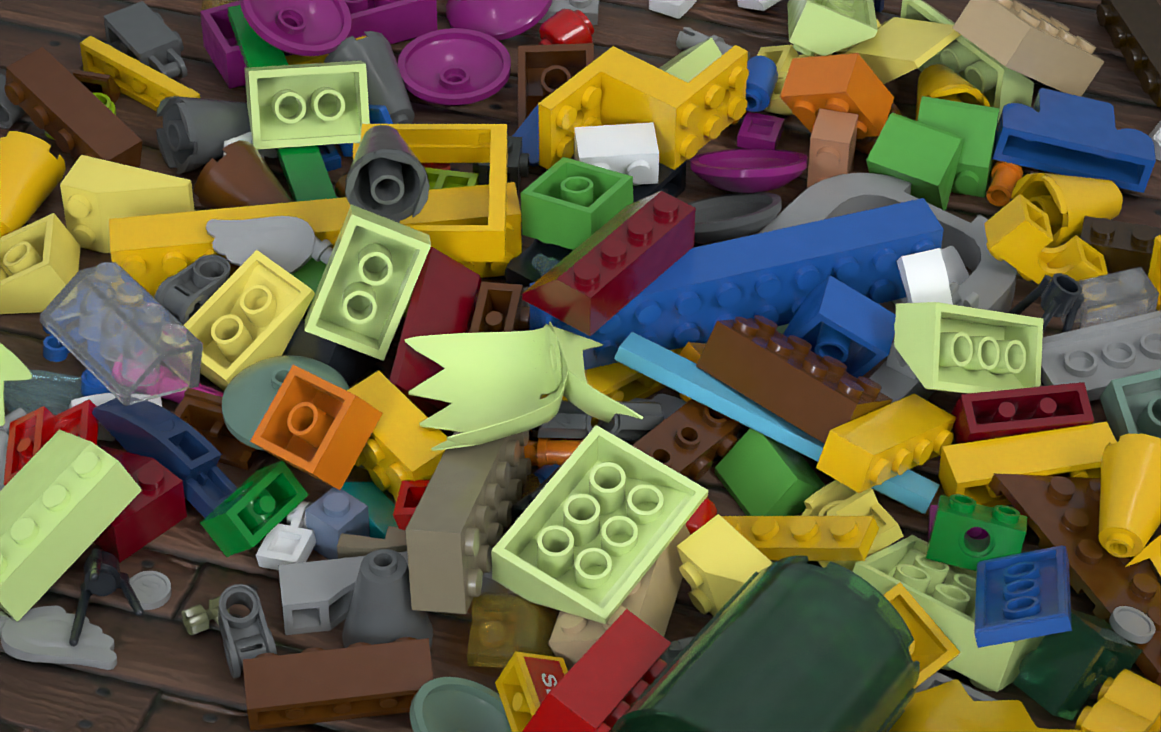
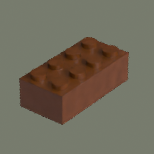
(788, 376)

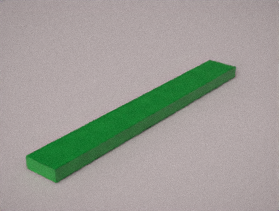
(303, 164)

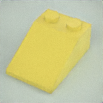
(902, 46)
(109, 190)
(36, 265)
(248, 318)
(717, 563)

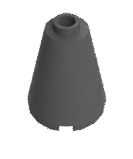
(383, 74)
(197, 130)
(387, 176)
(382, 603)

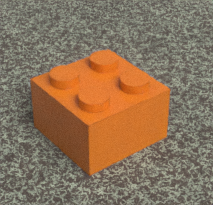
(839, 85)
(316, 427)

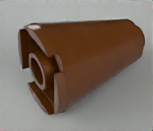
(238, 180)

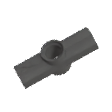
(575, 423)

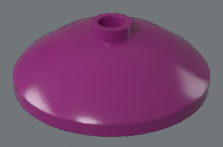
(496, 17)
(299, 25)
(454, 66)
(749, 169)

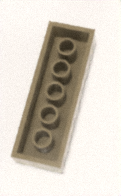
(463, 521)

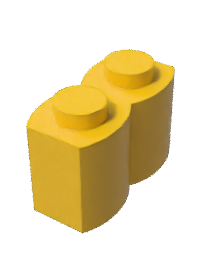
(1124, 705)

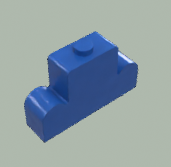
(1074, 139)

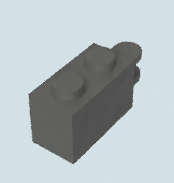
(147, 38)

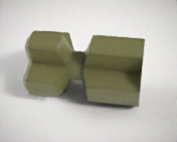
(197, 618)

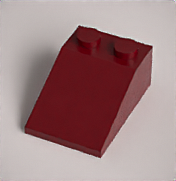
(150, 512)

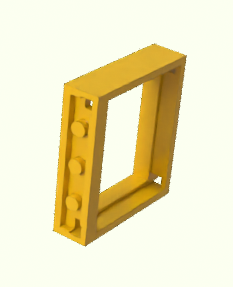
(463, 145)

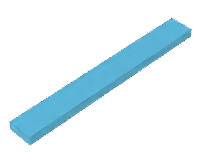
(702, 387)

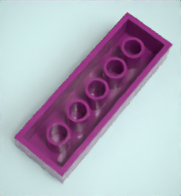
(393, 18)

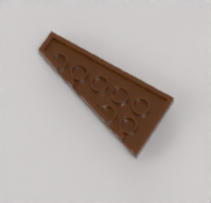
(1068, 515)

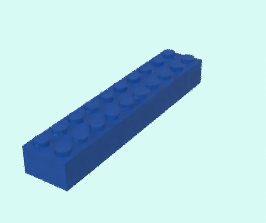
(766, 277)

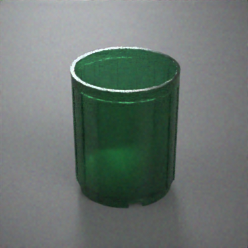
(787, 656)

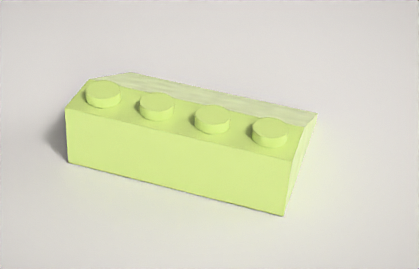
(55, 514)
(595, 528)
(949, 599)

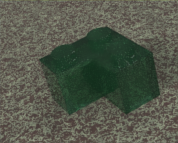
(1073, 663)

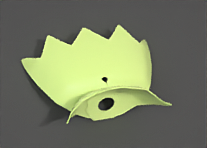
(499, 381)

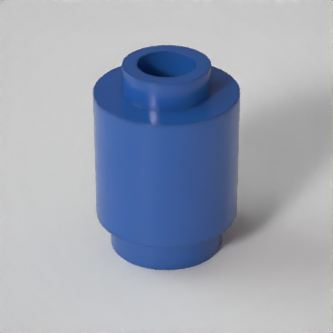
(760, 83)

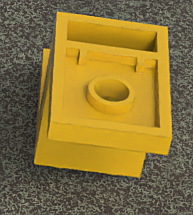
(631, 91)

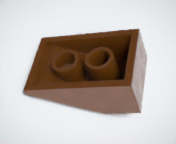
(546, 69)

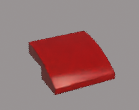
(36, 428)

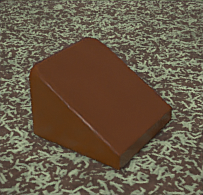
(99, 83)

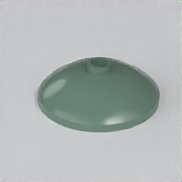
(255, 387)
(457, 706)

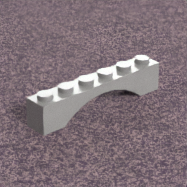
(320, 592)

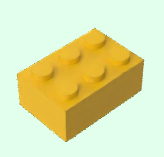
(398, 444)

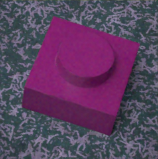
(760, 131)

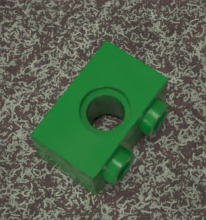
(254, 509)
(958, 514)

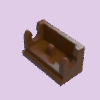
(205, 415)

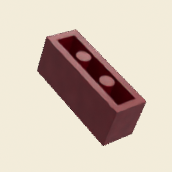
(1020, 411)

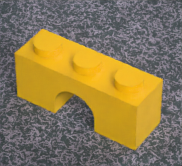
(1021, 236)

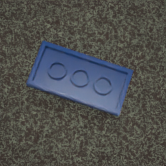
(1022, 596)

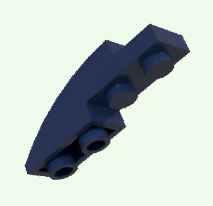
(161, 435)

